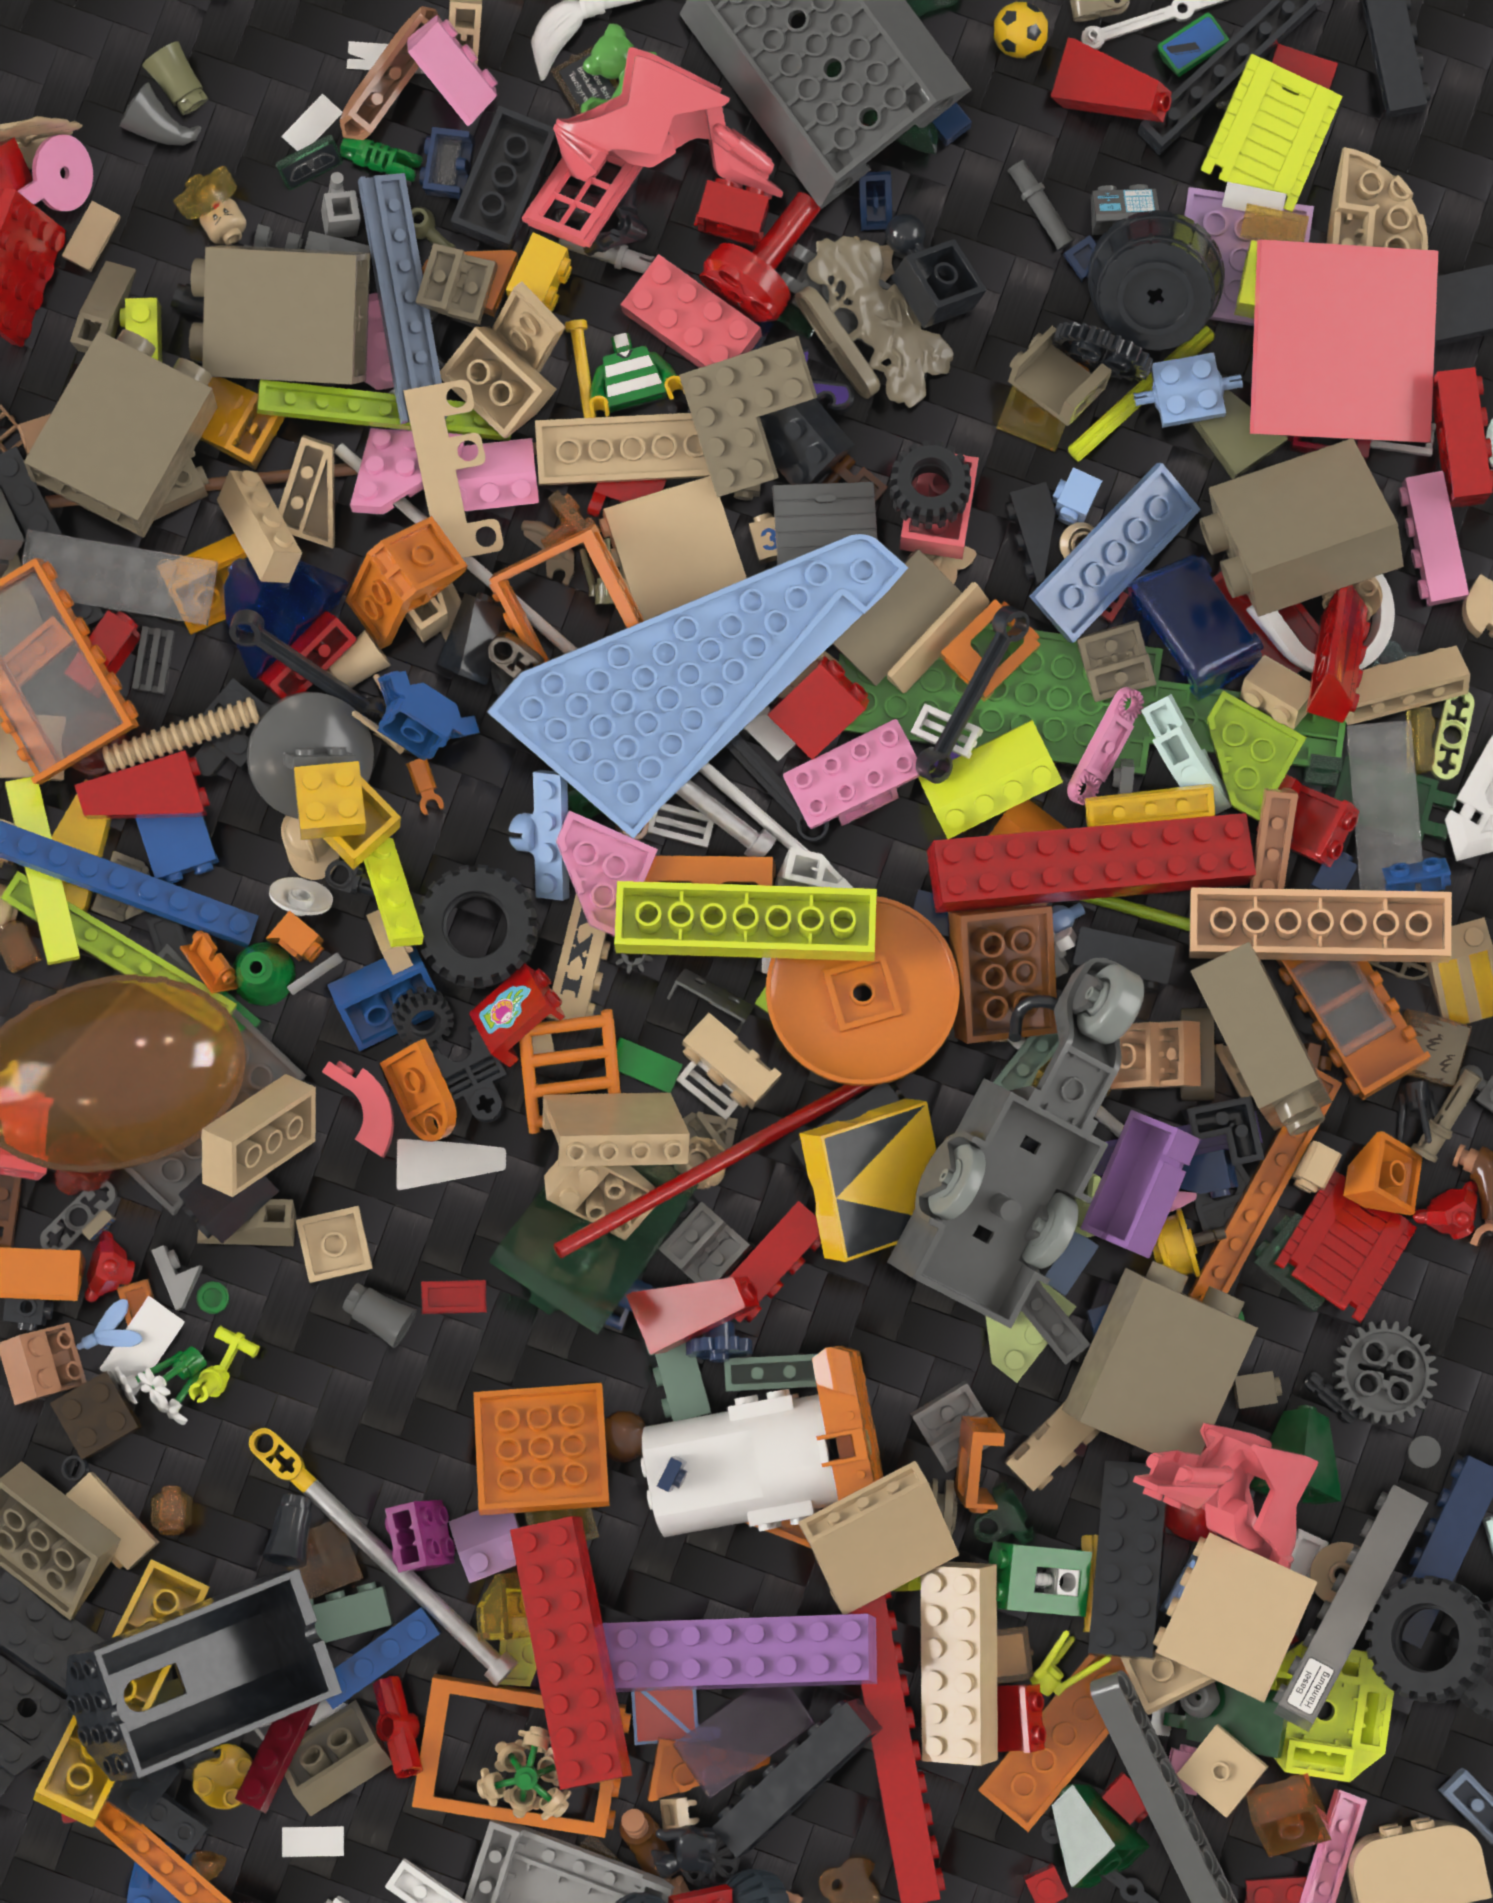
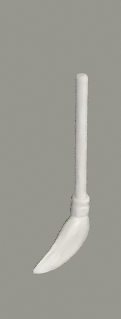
(560, 25)

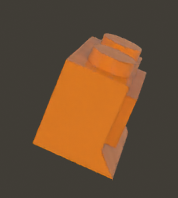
(297, 938)

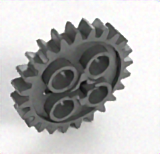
(1380, 1400)

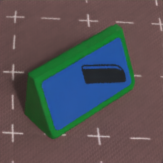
(1192, 44)

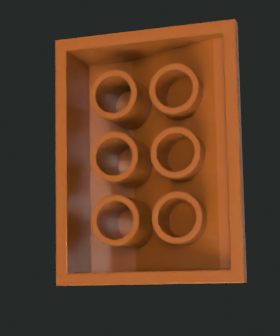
(999, 962)

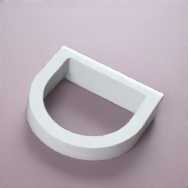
(1292, 649)

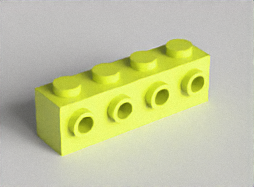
(144, 319)

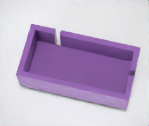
(1140, 1183)

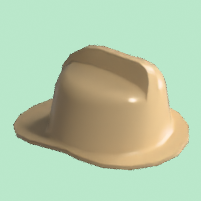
(306, 856)

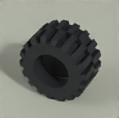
(930, 460)

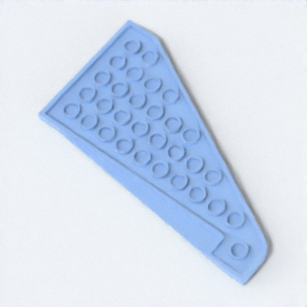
(666, 695)

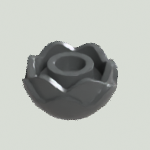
(1203, 1707)

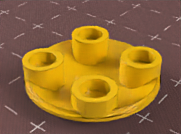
(221, 1778)

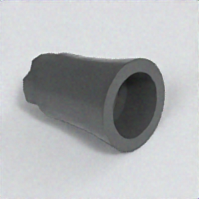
(379, 1313)

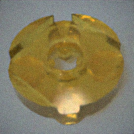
(205, 191)

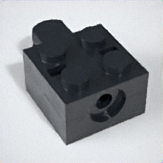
(216, 753)

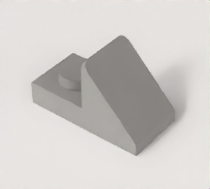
(178, 1285)

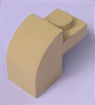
(1478, 607)

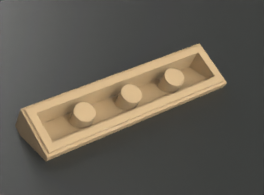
(937, 637)

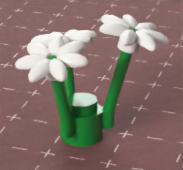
(184, 1365)

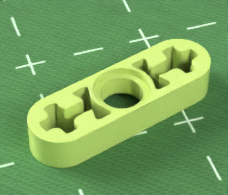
(1455, 760)

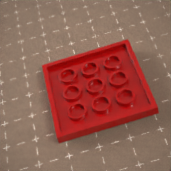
(26, 262)

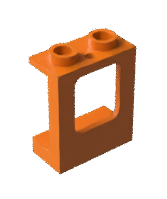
(965, 660)
(973, 1435)

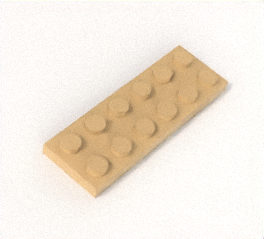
(618, 449)

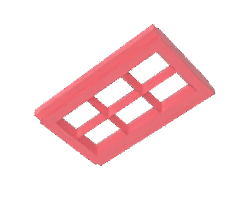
(599, 214)

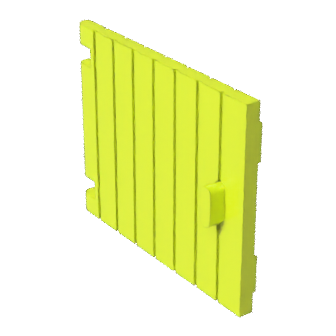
(1272, 130)

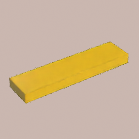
(1151, 805)

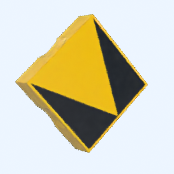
(868, 1176)

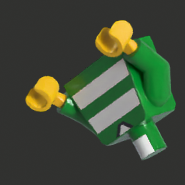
(631, 378)

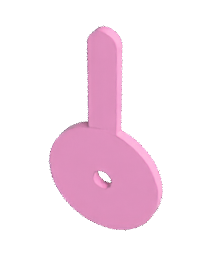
(47, 183)

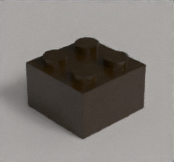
(96, 1415)

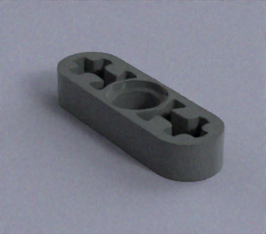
(55, 1228)

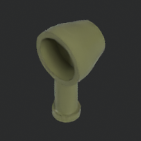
(427, 228)

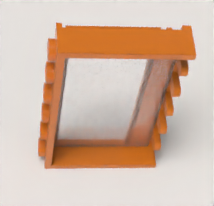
(51, 676)

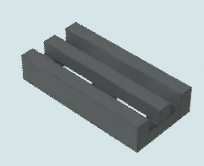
(157, 633)

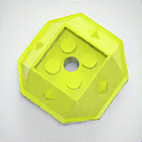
(1353, 1732)

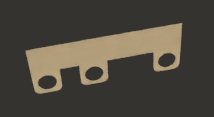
(440, 460)

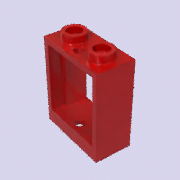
(116, 638)

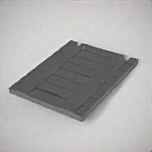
(808, 525)

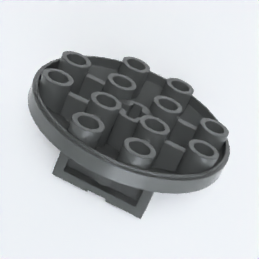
(299, 733)

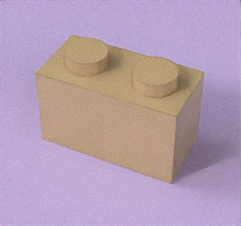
(1276, 692)

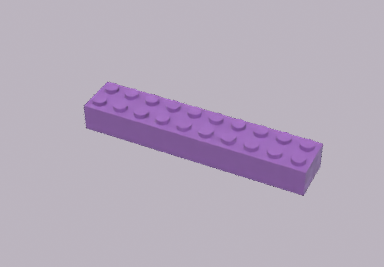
(742, 1652)

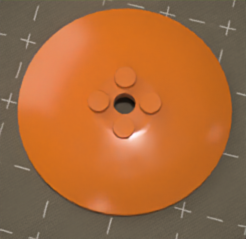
(874, 1039)

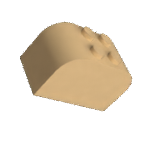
(1418, 1865)

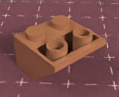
(41, 1363)

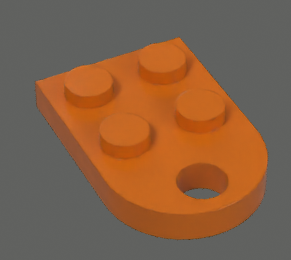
(421, 1091)

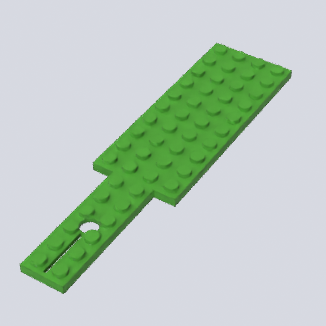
(1058, 698)

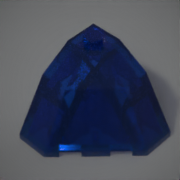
(285, 607)

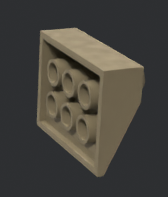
(51, 1541)

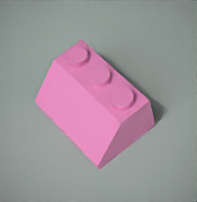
(452, 68)
(503, 479)

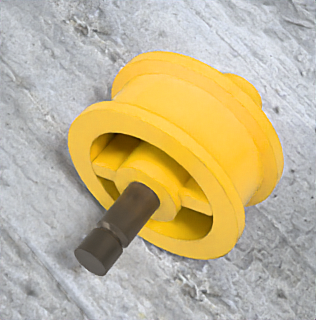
(1178, 1246)

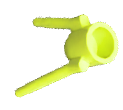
(1050, 1676)

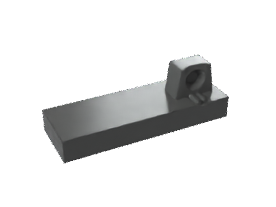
(1053, 1324)

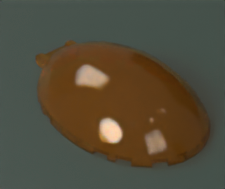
(116, 1073)

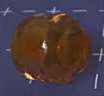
(171, 1511)

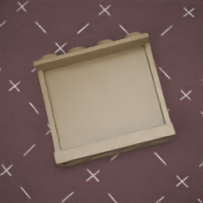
(673, 546)
(616, 1129)
(879, 1538)
(1235, 1616)

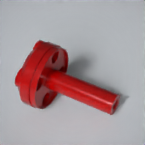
(749, 278)

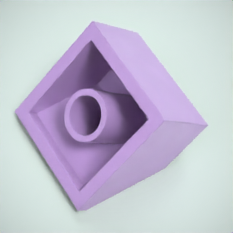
(484, 1543)

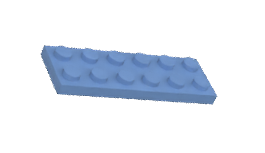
(1115, 552)

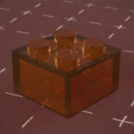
(1288, 1815)

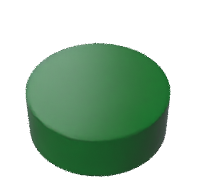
(212, 1297)

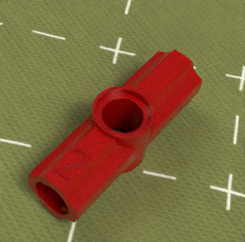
(397, 1727)

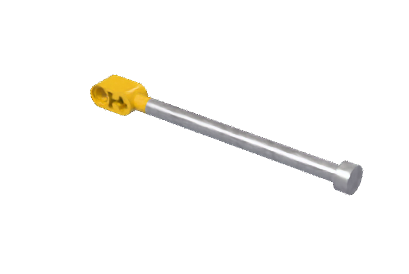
(497, 1665)

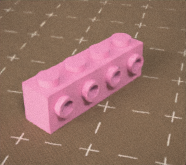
(1434, 538)

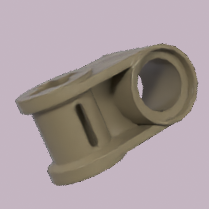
(1092, 9)

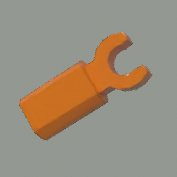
(424, 783)

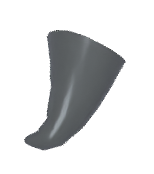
(150, 120)

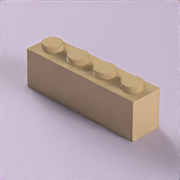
(259, 526)
(1410, 684)

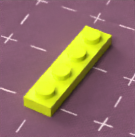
(393, 896)

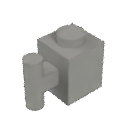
(340, 209)

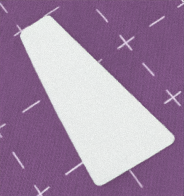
(438, 1161)

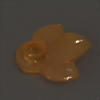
(854, 1882)

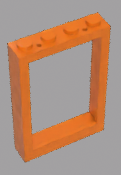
(431, 1746)

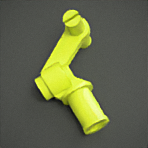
(214, 1379)

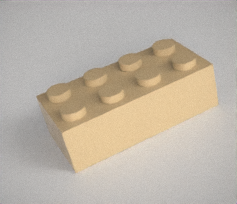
(258, 1135)

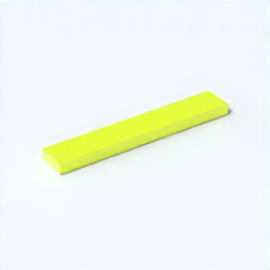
(45, 890)

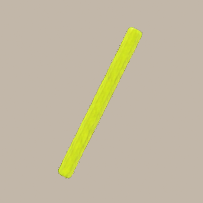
(1126, 405)

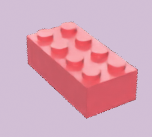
(688, 316)

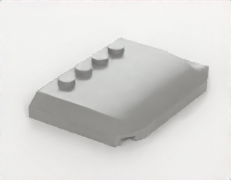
(538, 1868)

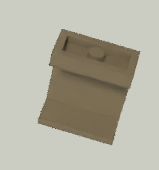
(1056, 379)

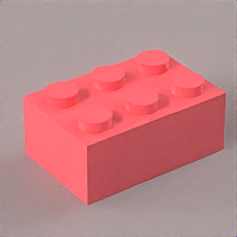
(942, 541)

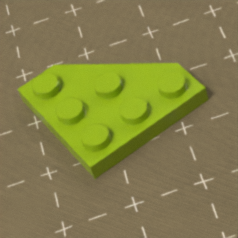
(1250, 751)

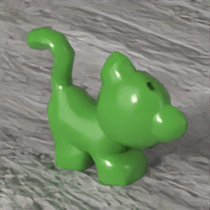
(608, 60)

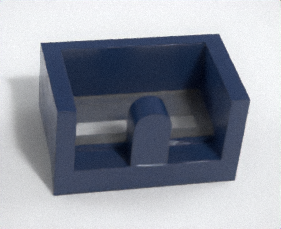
(447, 163)

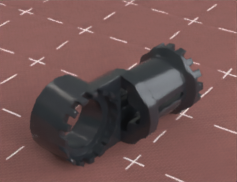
(357, 881)

